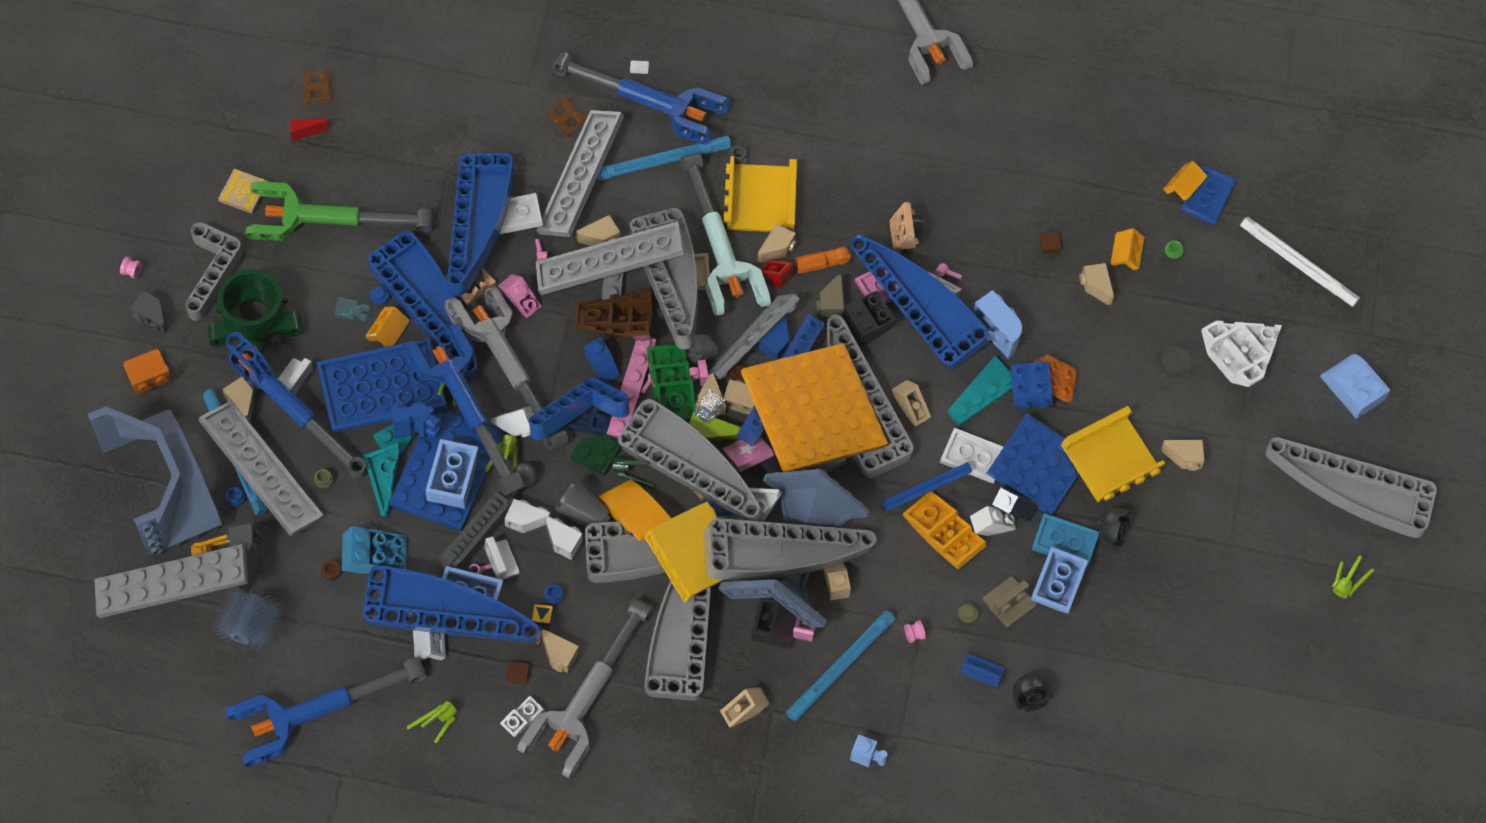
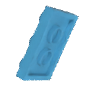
(1065, 537)

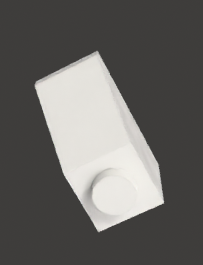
(515, 422)

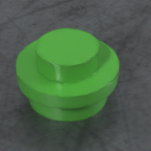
(1174, 249)

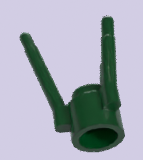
(622, 465)

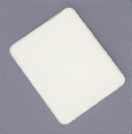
(639, 67)

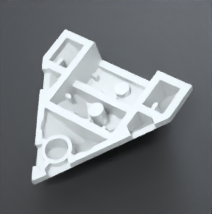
(1240, 349)

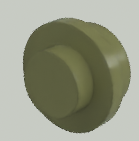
(323, 478)
(968, 613)

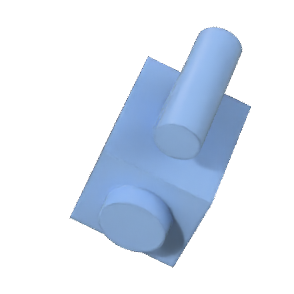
(865, 751)

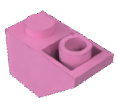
(519, 295)

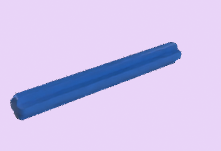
(927, 486)

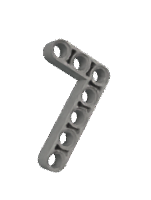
(222, 272)

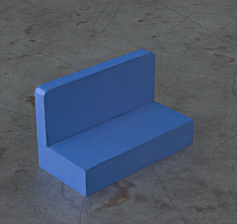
(982, 670)

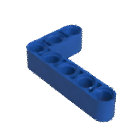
(574, 403)

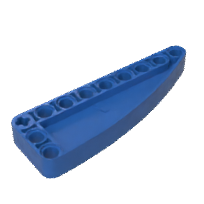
(479, 213)
(422, 283)
(938, 306)
(432, 597)

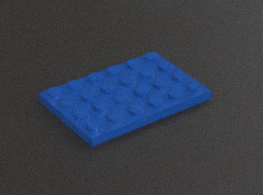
(366, 384)
(411, 488)

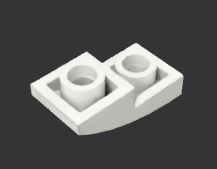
(522, 717)

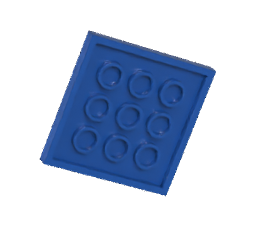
(1035, 465)

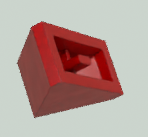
(777, 272)

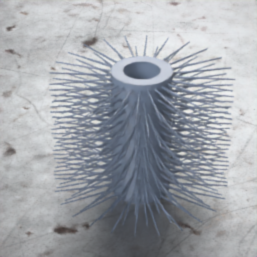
(247, 618)

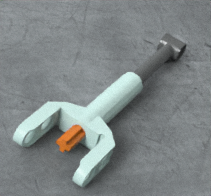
(728, 269)

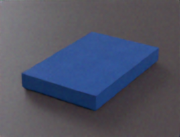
(1210, 196)

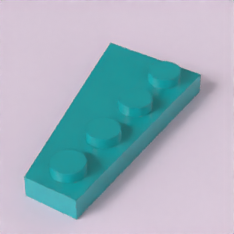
(985, 390)

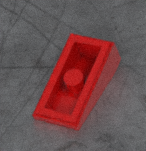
(307, 127)

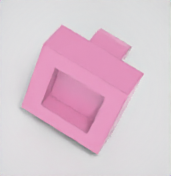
(699, 373)

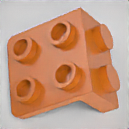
(147, 371)
(1062, 378)

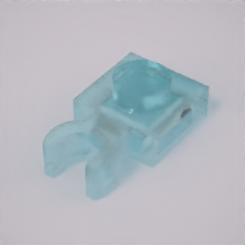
(348, 309)

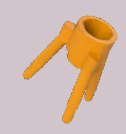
(205, 546)

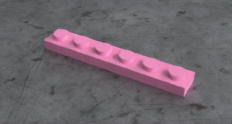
(632, 384)

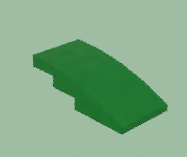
(671, 379)

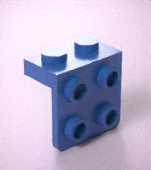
(1031, 385)

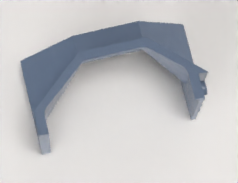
(810, 500)
(187, 504)

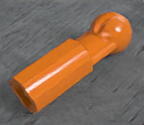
(822, 259)

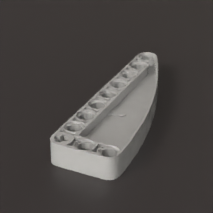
(673, 279)
(895, 445)
(683, 446)
(1368, 498)
(620, 555)
(766, 557)
(672, 643)

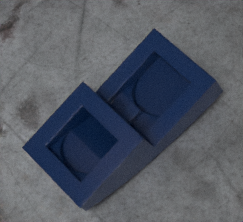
(590, 423)

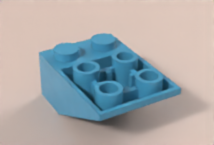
(369, 548)

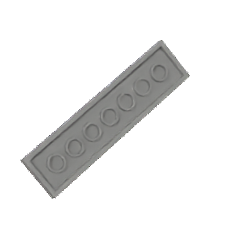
(580, 173)
(609, 258)
(260, 468)
(171, 581)

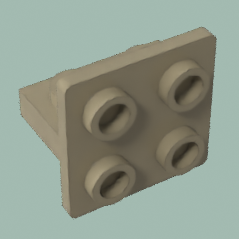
(1009, 601)

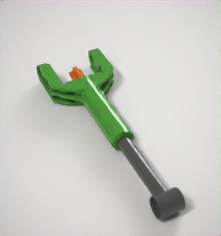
(296, 212)

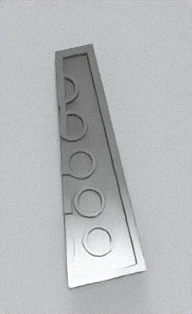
(766, 320)

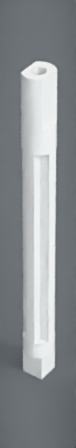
(1300, 261)

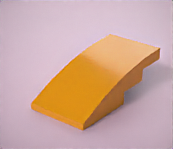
(633, 508)
(944, 529)

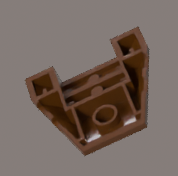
(618, 317)

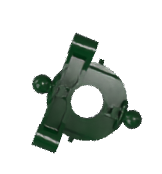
(244, 288)

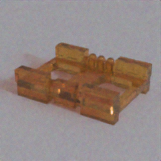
(323, 85)
(560, 120)

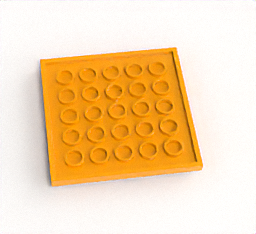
(814, 408)

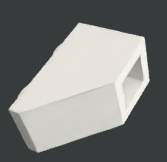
(525, 517)
(992, 521)
(563, 538)

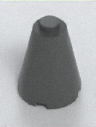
(582, 504)

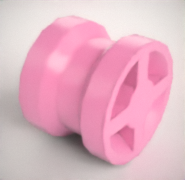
(130, 267)
(914, 631)

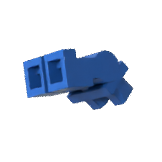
(415, 419)

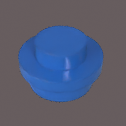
(379, 295)
(234, 497)
(554, 594)

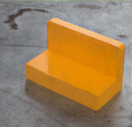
(1186, 180)
(1128, 248)
(388, 327)

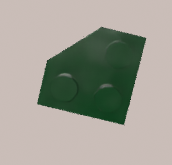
(597, 453)

